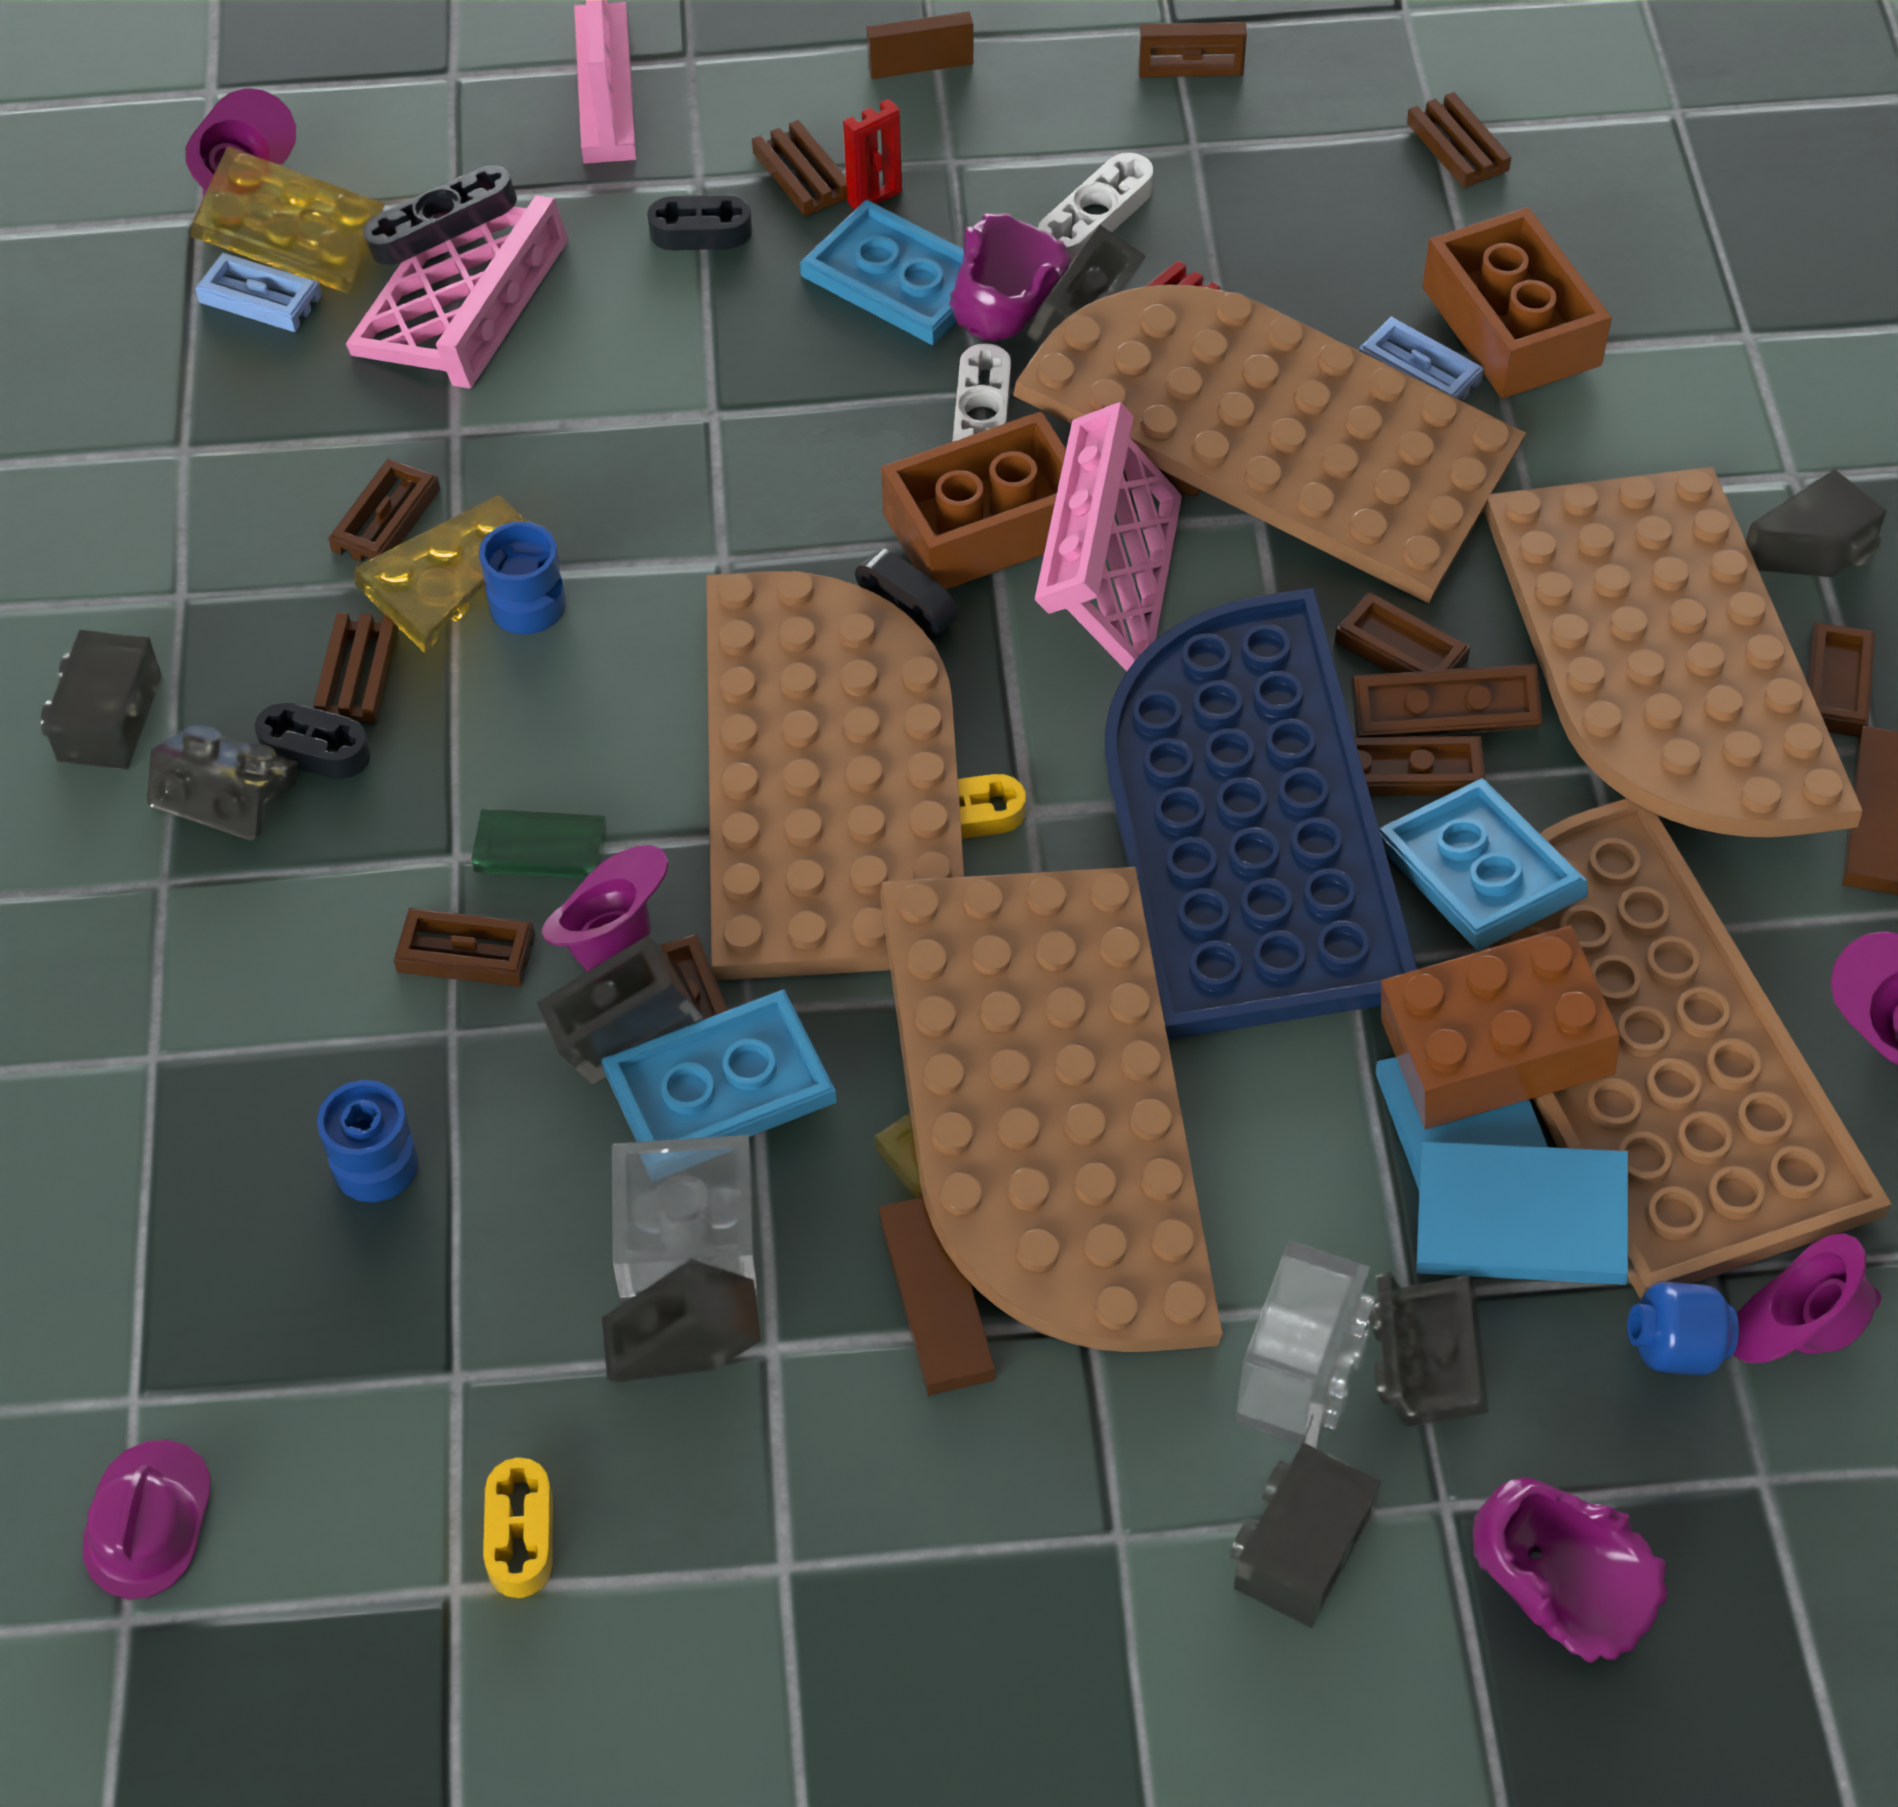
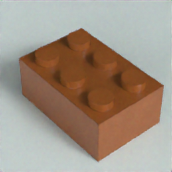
(1516, 302)
(976, 500)
(1499, 1027)

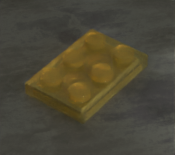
(285, 219)

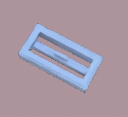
(253, 298)
(1424, 353)

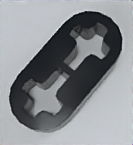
(699, 222)
(909, 590)
(314, 737)

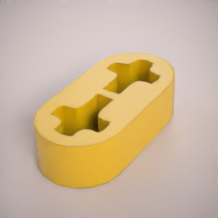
(978, 814)
(533, 1527)

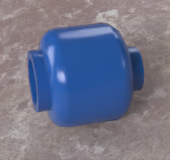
(1683, 1328)

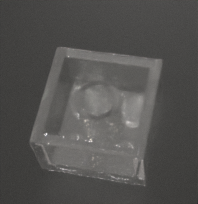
(681, 1205)
(1305, 1346)

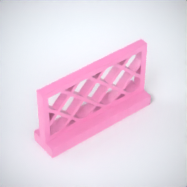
(604, 82)
(492, 299)
(1086, 533)

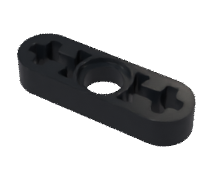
(470, 198)

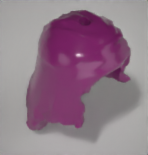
(1005, 276)
(1595, 1577)

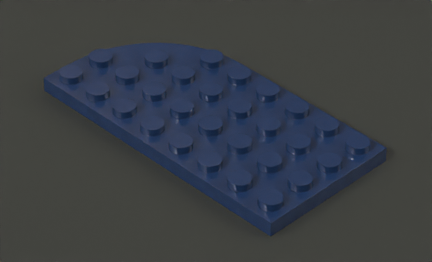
(1251, 822)

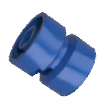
(522, 577)
(367, 1140)

